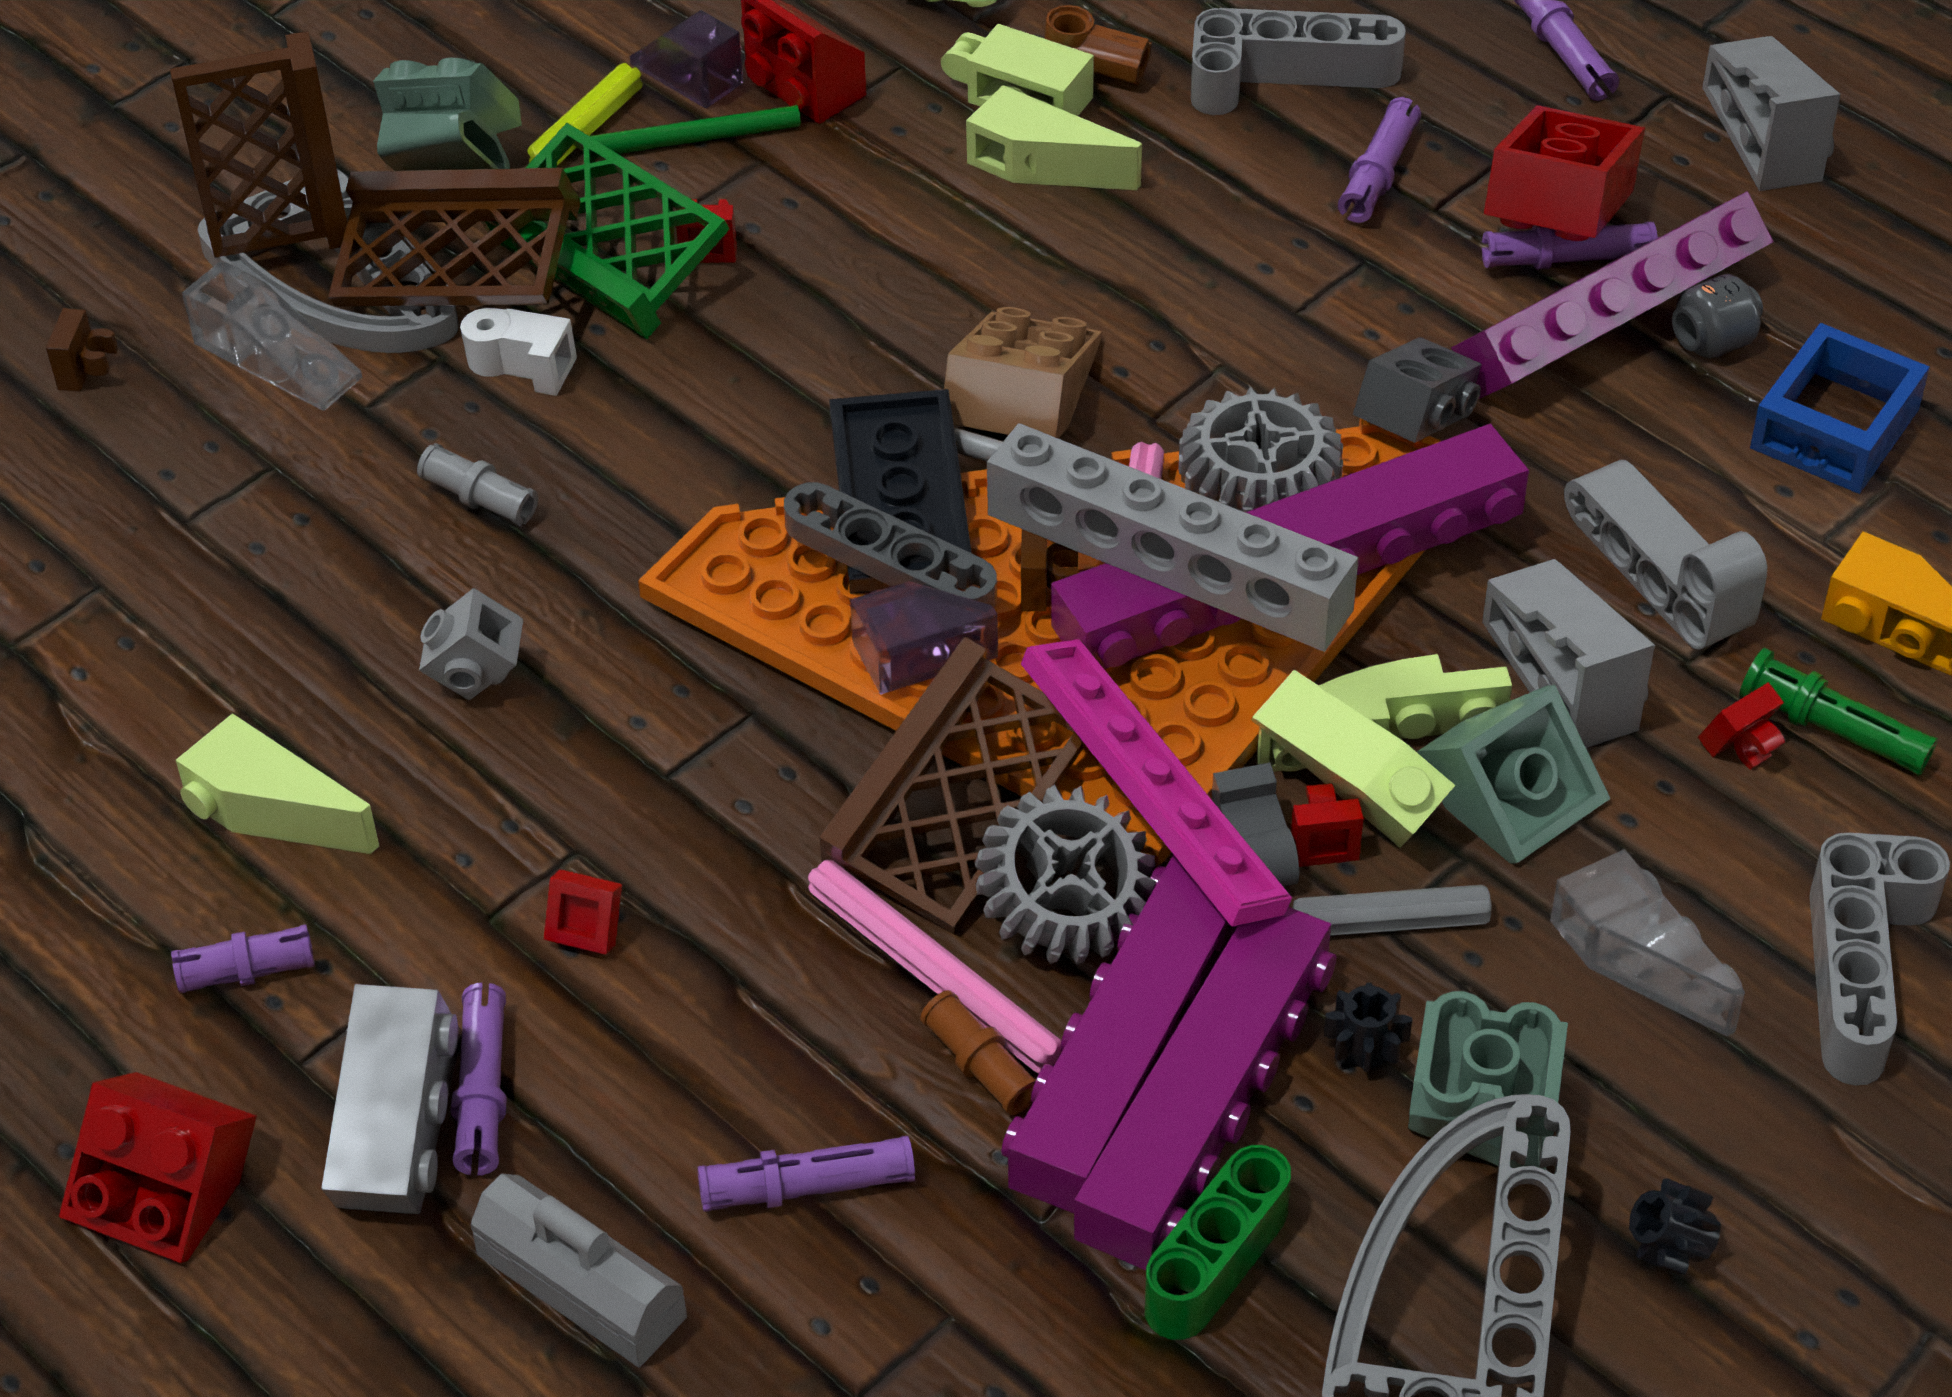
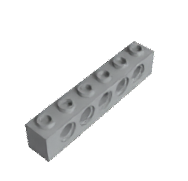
(1172, 536)

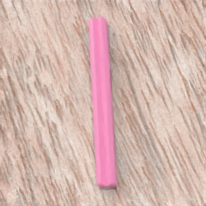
(933, 963)

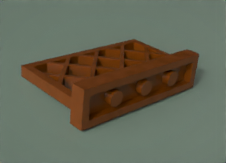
(308, 130)
(459, 201)
(903, 769)

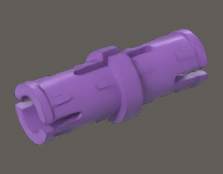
(242, 958)

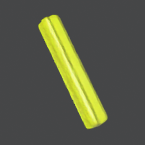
(594, 107)

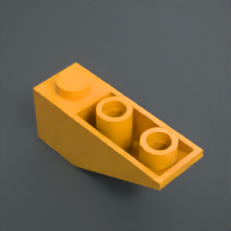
(1893, 601)

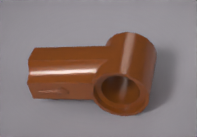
(1115, 52)

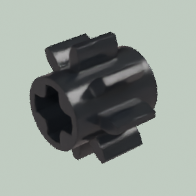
(1367, 1026)
(1674, 1226)

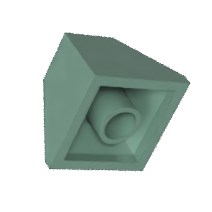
(1518, 773)

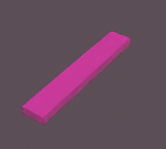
(1156, 783)

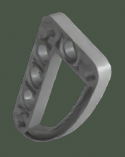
(401, 332)
(1508, 1238)

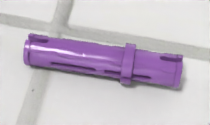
(1554, 24)
(1374, 170)
(1543, 247)
(479, 1101)
(806, 1173)

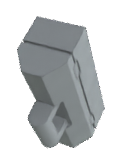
(576, 1268)

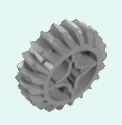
(1258, 449)
(1033, 834)

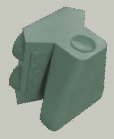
(443, 116)
(1481, 1056)

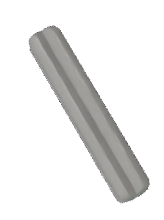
(1400, 909)

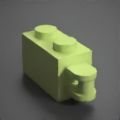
(1023, 63)

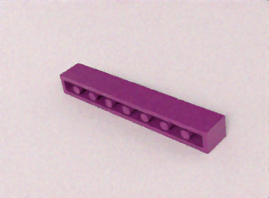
(1372, 514)

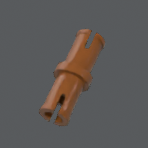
(979, 1051)

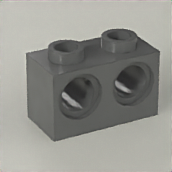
(1418, 389)

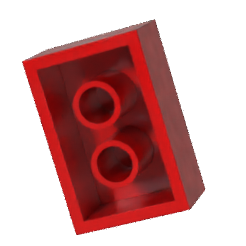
(1563, 172)

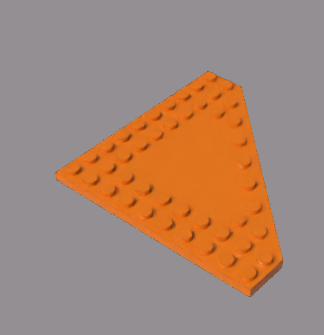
(793, 611)

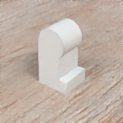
(520, 346)

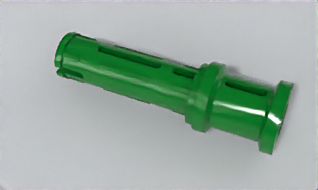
(1810, 700)

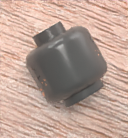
(1717, 316)

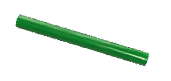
(701, 130)

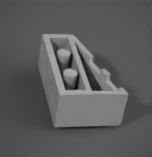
(1772, 110)
(1571, 638)
(391, 1099)

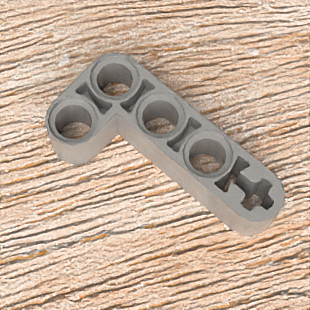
(1290, 49)
(1692, 584)
(1854, 895)

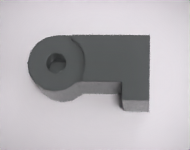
(1252, 807)

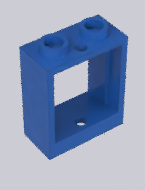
(1846, 452)

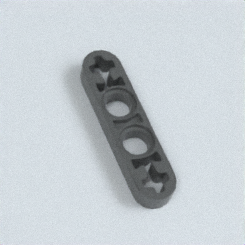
(895, 543)

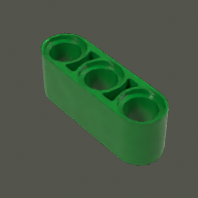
(1209, 1269)

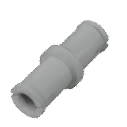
(477, 484)

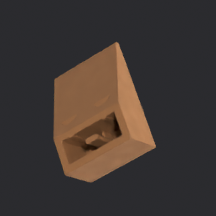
(1020, 372)

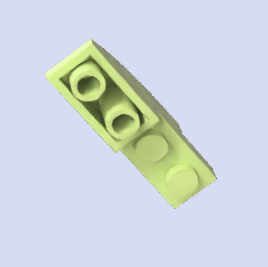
(1406, 699)

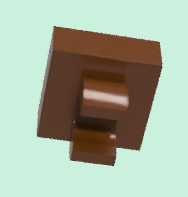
(78, 350)
(1042, 567)

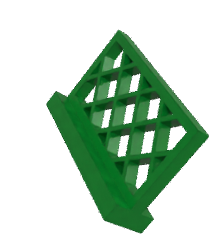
(601, 279)

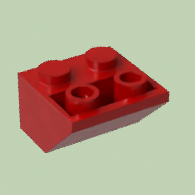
(801, 59)
(155, 1164)

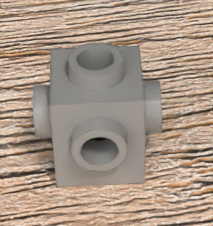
(470, 644)

